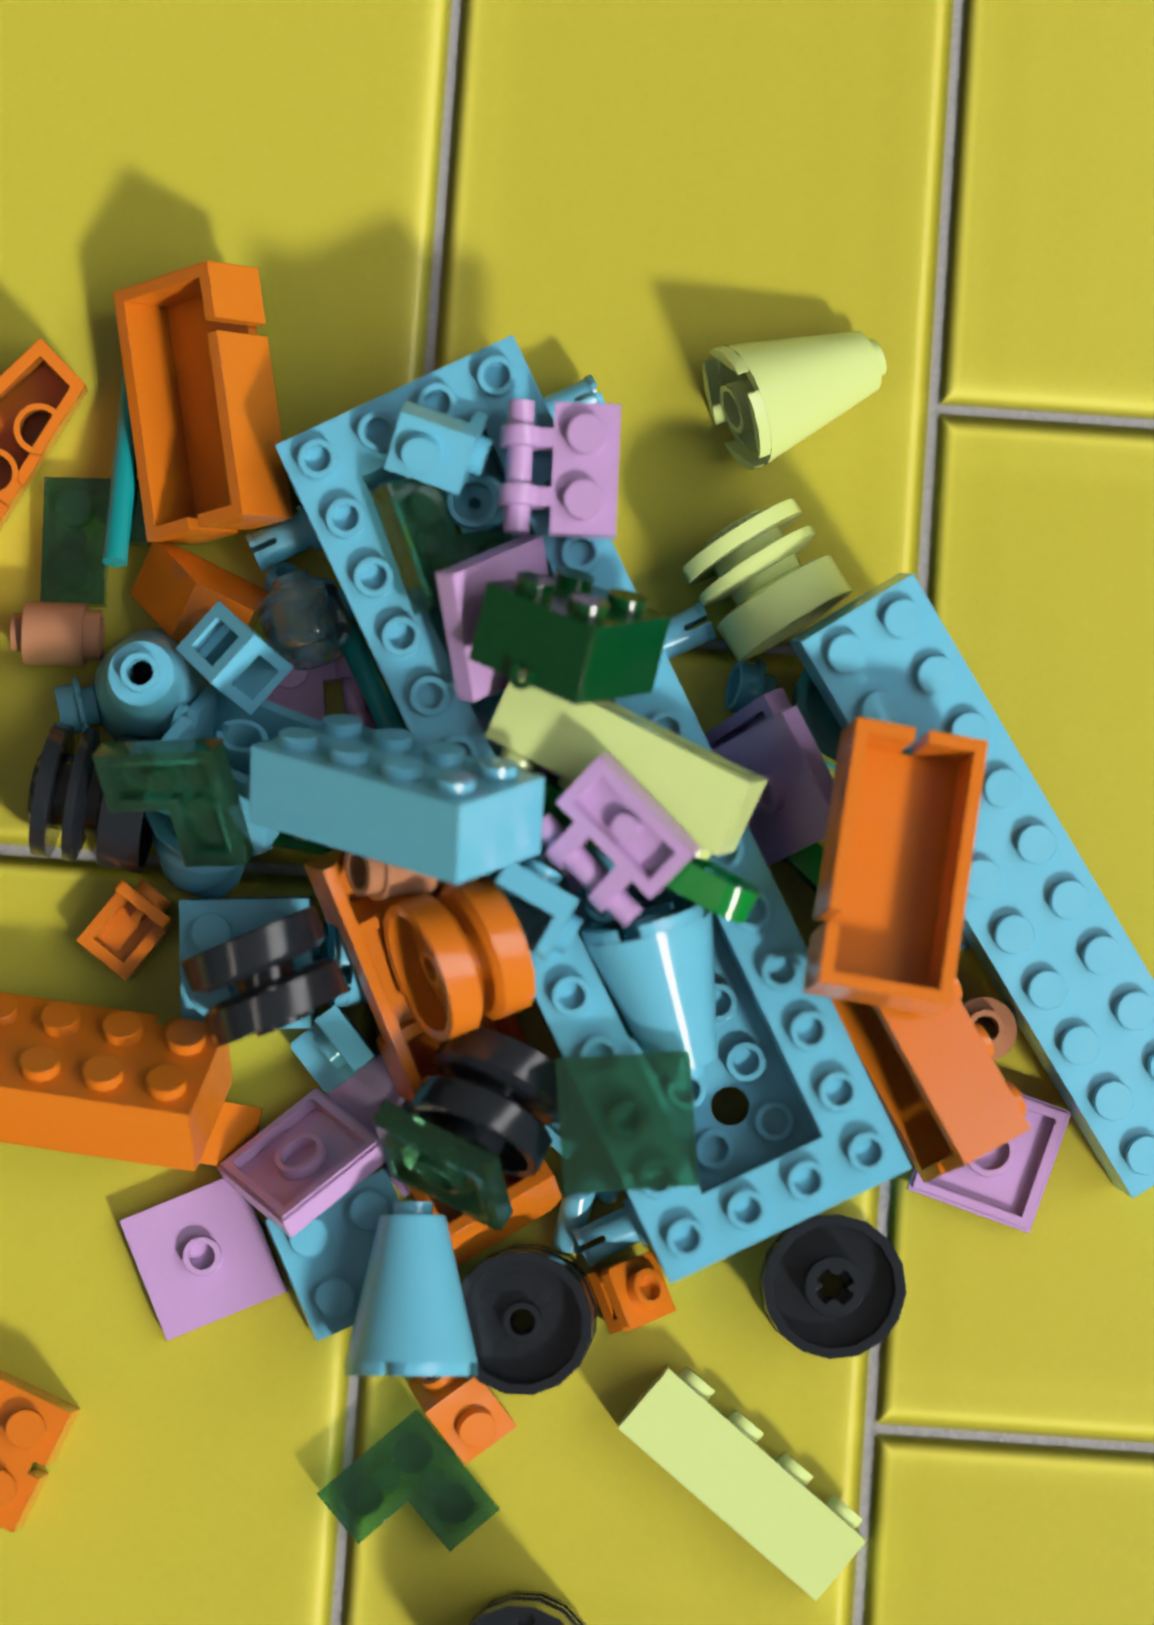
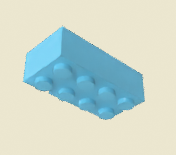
(397, 798)

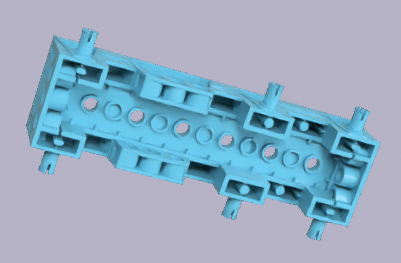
(812, 1111)

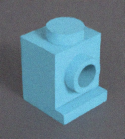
(234, 658)

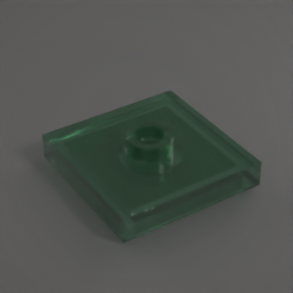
(626, 1122)
(443, 1166)

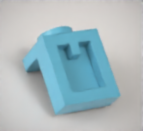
(333, 1049)

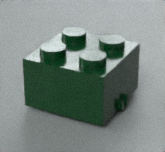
(570, 636)

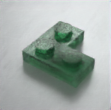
(75, 537)
(426, 538)
(191, 783)
(415, 1468)

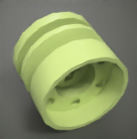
(765, 579)

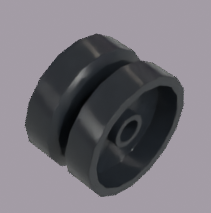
(267, 981)
(493, 1097)
(869, 1295)
(563, 1311)

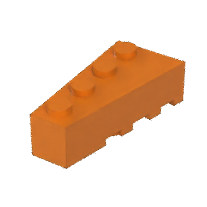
(35, 407)

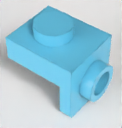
(438, 447)
(537, 888)

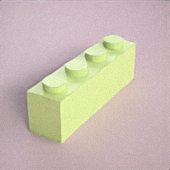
(692, 784)
(742, 1482)

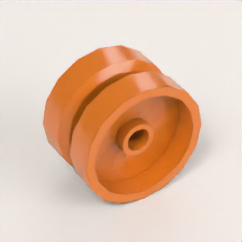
(459, 957)

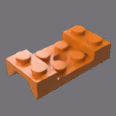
(360, 920)

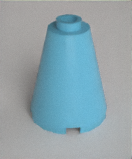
(149, 707)
(662, 977)
(411, 1301)

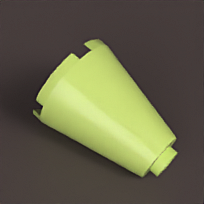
(788, 389)

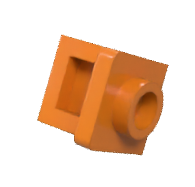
(128, 928)
(631, 1292)
(463, 1412)

